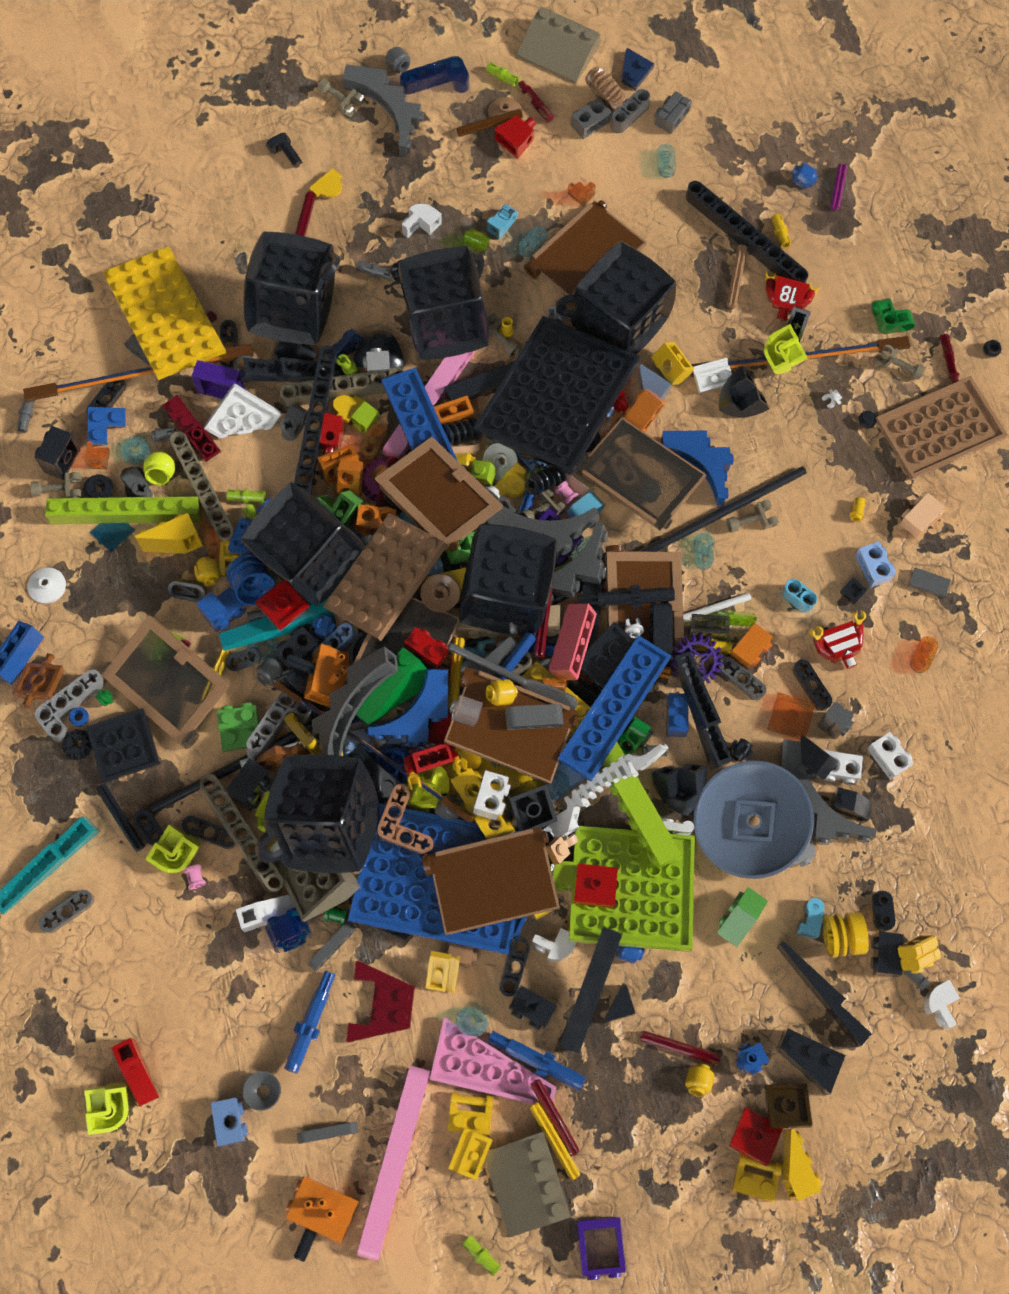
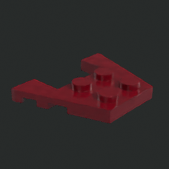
(390, 1005)

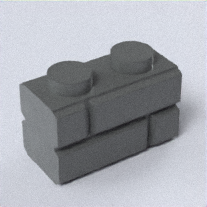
(672, 112)
(836, 720)

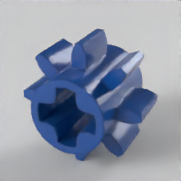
(323, 626)

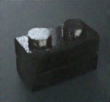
(709, 625)

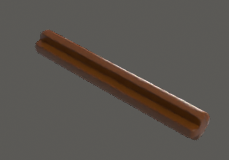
(487, 123)

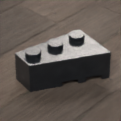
(812, 1058)

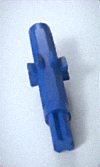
(307, 1029)
(543, 1063)

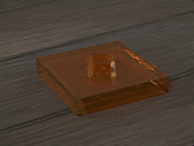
(791, 716)

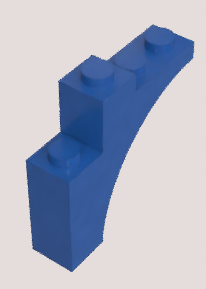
(696, 449)
(413, 722)

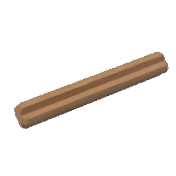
(736, 276)

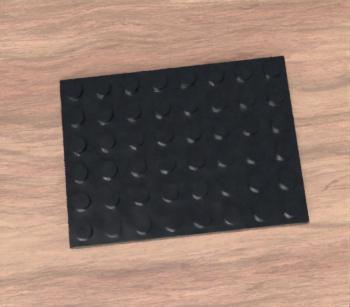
(556, 395)

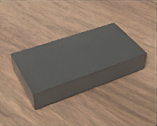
(929, 582)

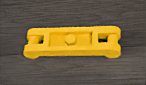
(302, 733)

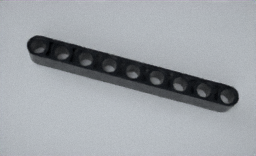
(740, 229)
(316, 417)

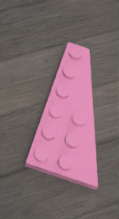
(477, 1066)

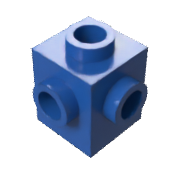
(758, 1057)

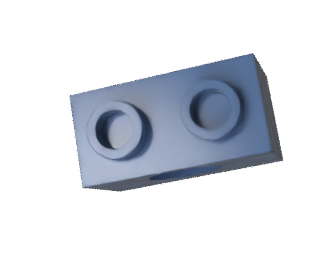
(220, 1112)

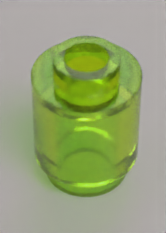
(476, 240)

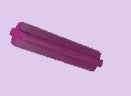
(838, 187)

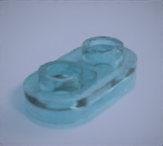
(666, 162)
(534, 240)
(703, 549)

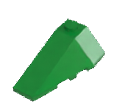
(395, 689)

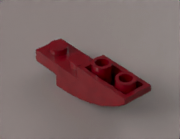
(191, 428)

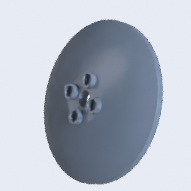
(746, 792)

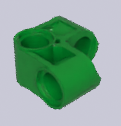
(885, 312)
(634, 734)

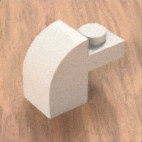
(421, 216)
(558, 950)
(937, 1001)

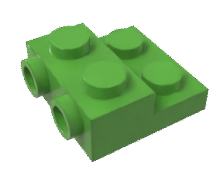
(237, 725)

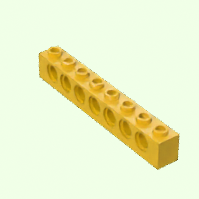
(462, 784)

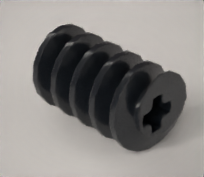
(460, 429)
(543, 479)

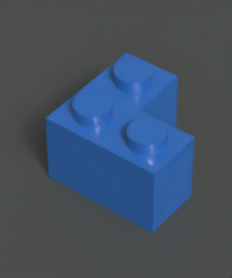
(221, 609)

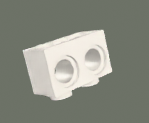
(886, 758)
(840, 772)
(487, 794)

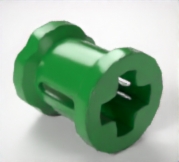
(336, 915)

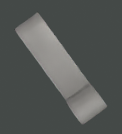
(72, 702)
(273, 726)

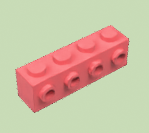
(572, 641)

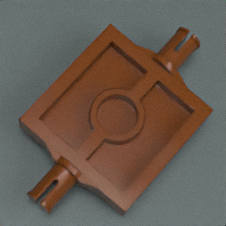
(38, 681)
(276, 755)

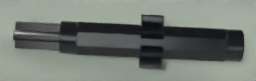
(633, 597)

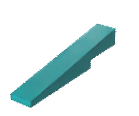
(264, 629)
(46, 862)

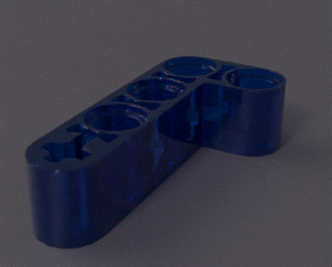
(436, 74)

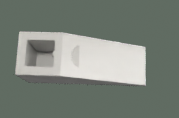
(258, 913)

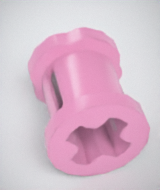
(566, 493)
(194, 877)

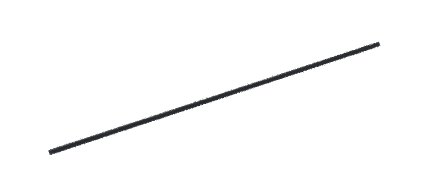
(655, 547)

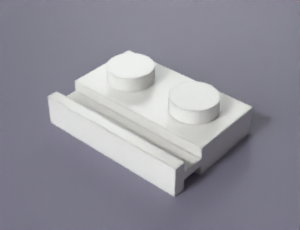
(711, 375)

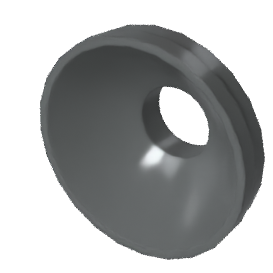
(251, 1087)

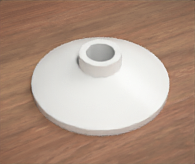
(495, 453)
(52, 591)

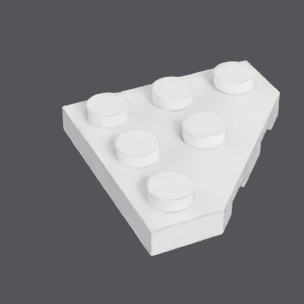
(241, 414)

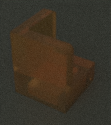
(581, 193)
(96, 457)

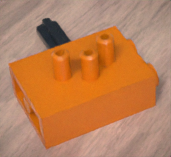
(326, 672)
(321, 1212)

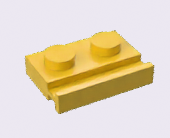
(442, 972)
(470, 1153)

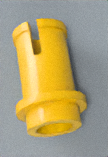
(507, 329)
(858, 508)

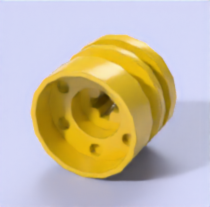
(845, 934)

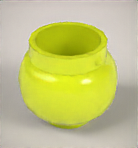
(158, 468)

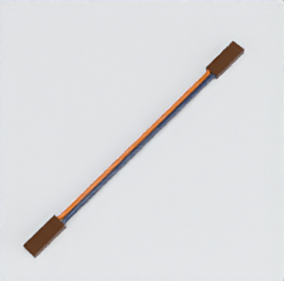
(897, 342)
(51, 390)
(453, 806)

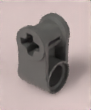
(293, 422)
(136, 483)

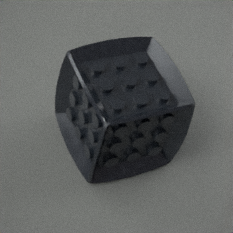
(289, 287)
(621, 299)
(445, 302)
(303, 543)
(507, 579)
(320, 814)

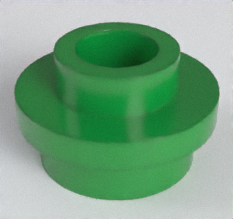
(104, 697)

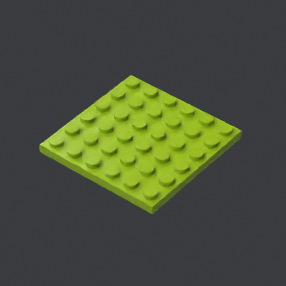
(650, 902)

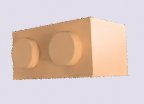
(922, 515)

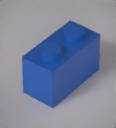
(676, 715)

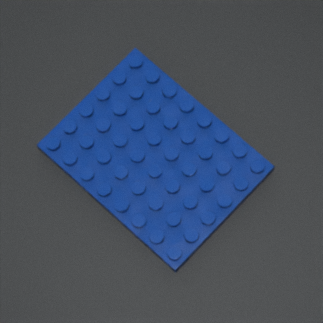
(400, 895)

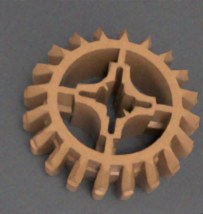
(605, 88)

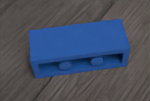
(18, 650)

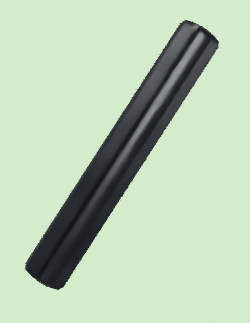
(120, 817)

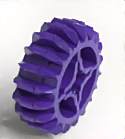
(705, 655)

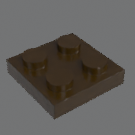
(788, 1106)

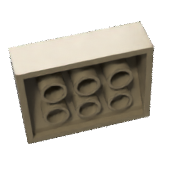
(559, 45)
(316, 891)
(526, 1185)

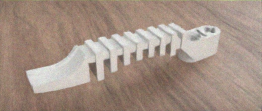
(624, 768)

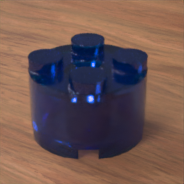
(287, 931)

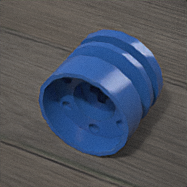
(249, 579)

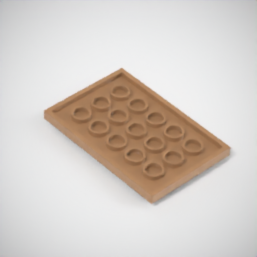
(941, 427)
(385, 576)

